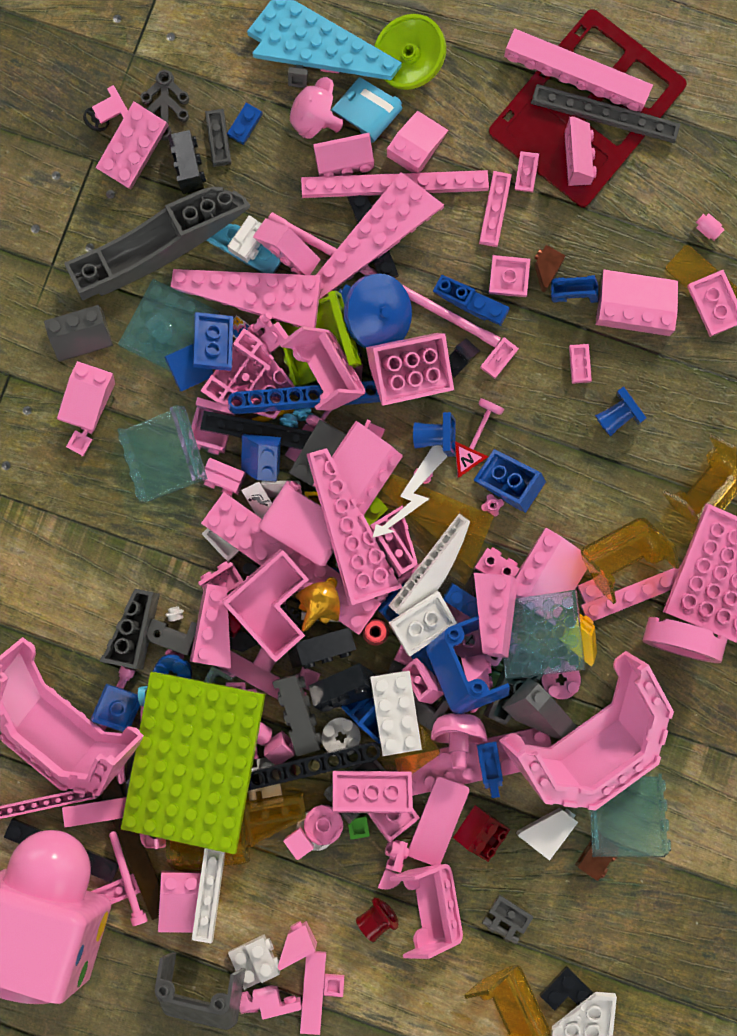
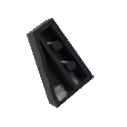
(322, 648)

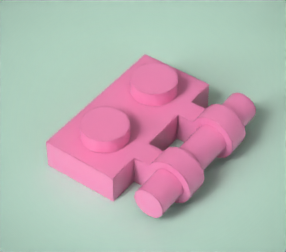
(274, 332)

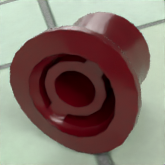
(377, 920)

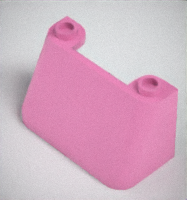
(298, 524)

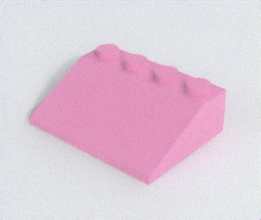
(637, 303)
(410, 368)
(364, 464)
(550, 567)

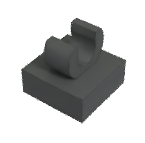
(298, 76)

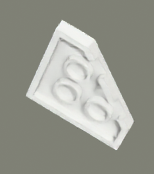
(590, 1018)

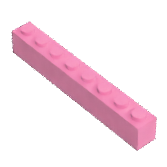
(577, 70)

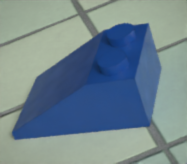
(510, 480)

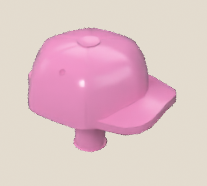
(312, 109)
(458, 732)

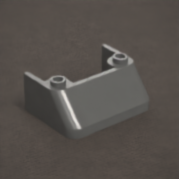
(219, 1013)

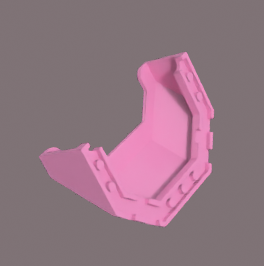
(54, 733)
(604, 751)

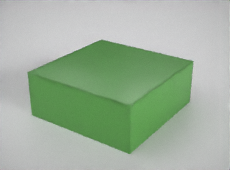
(359, 828)

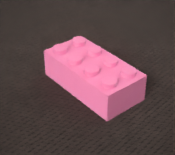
(132, 145)

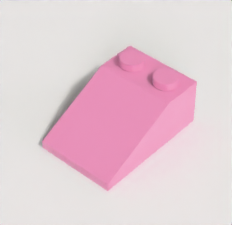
(416, 142)
(86, 396)
(178, 900)

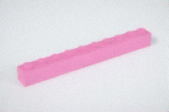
(43, 803)

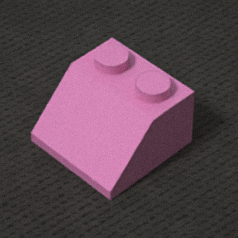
(477, 668)

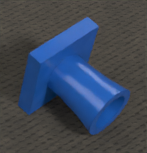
(620, 413)
(437, 434)

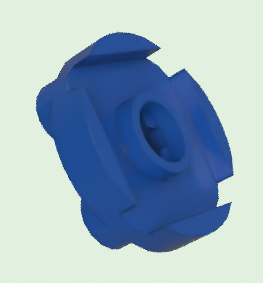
(173, 663)

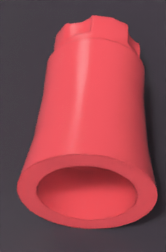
(383, 632)

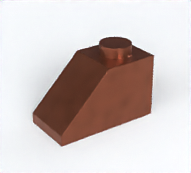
(547, 265)

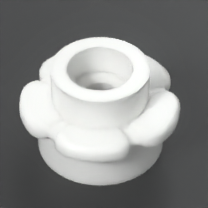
(174, 613)

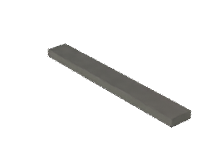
(605, 113)

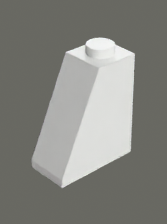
(549, 831)

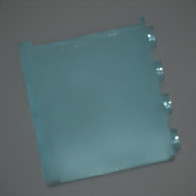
(162, 454)
(632, 822)

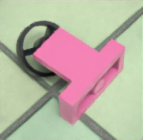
(105, 110)

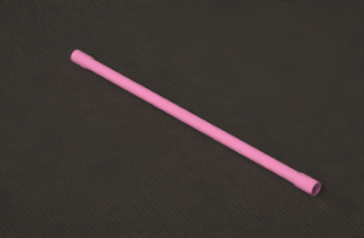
(484, 335)

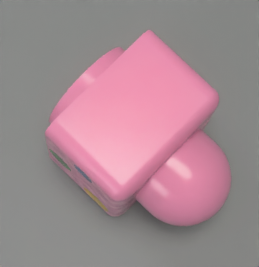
(48, 920)

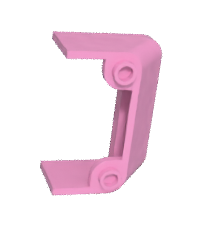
(328, 365)
(437, 910)

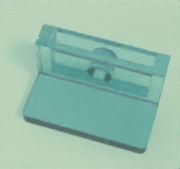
(217, 671)

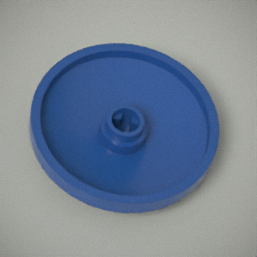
(377, 310)

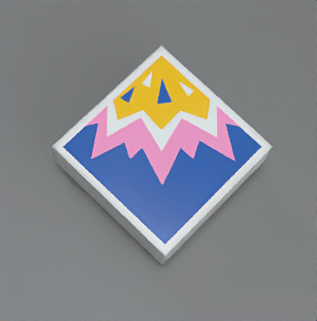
(238, 326)

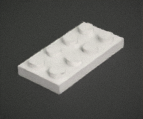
(395, 713)

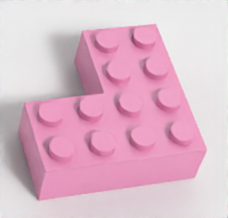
(258, 604)

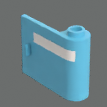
(368, 108)

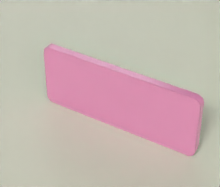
(438, 821)

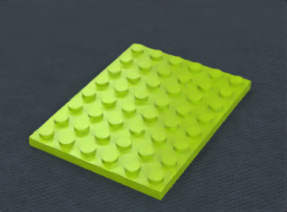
(193, 762)

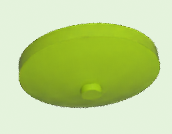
(418, 45)

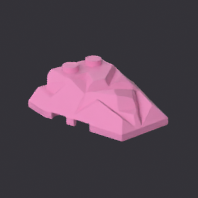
(251, 370)

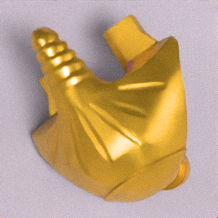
(319, 602)

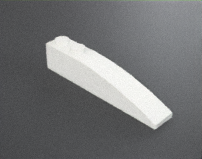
(433, 568)

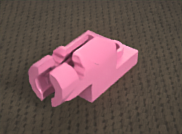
(269, 1002)

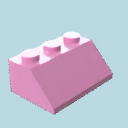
(579, 152)
(344, 156)

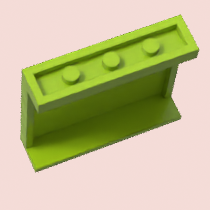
(329, 317)

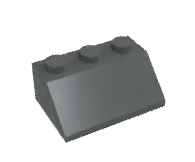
(78, 333)

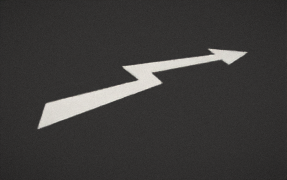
(429, 464)

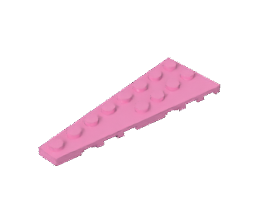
(385, 224)
(284, 296)
(357, 554)

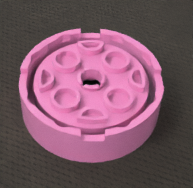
(684, 640)

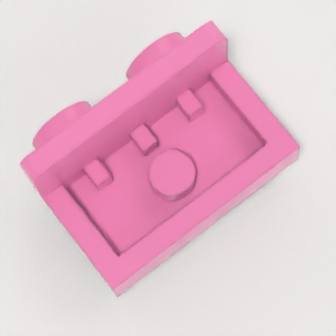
(225, 576)

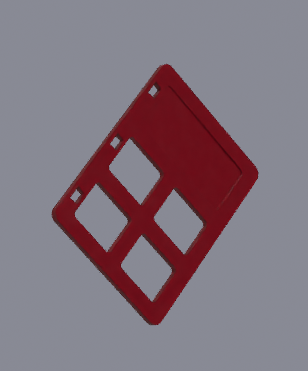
(543, 129)

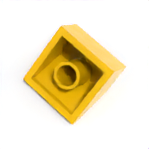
(588, 639)

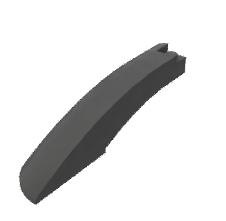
(156, 241)

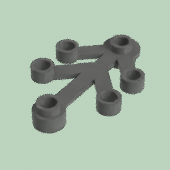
(164, 100)

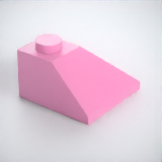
(298, 944)

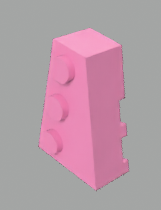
(287, 247)
(396, 545)

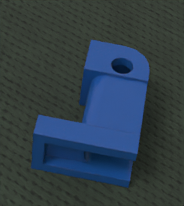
(576, 287)

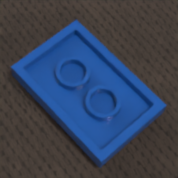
(213, 341)

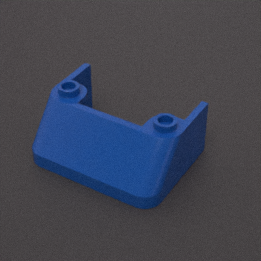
(458, 692)

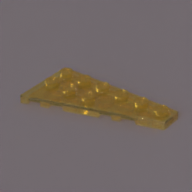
(440, 512)

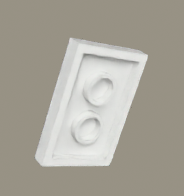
(422, 623)

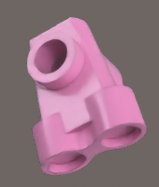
(397, 852)

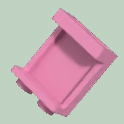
(212, 441)

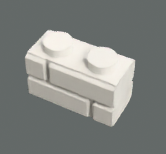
(243, 243)

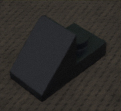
(461, 356)

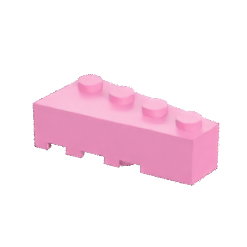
(495, 609)
(211, 637)

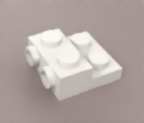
(257, 959)

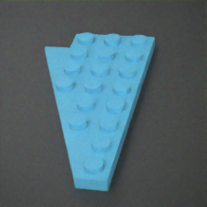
(302, 37)

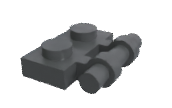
(511, 915)

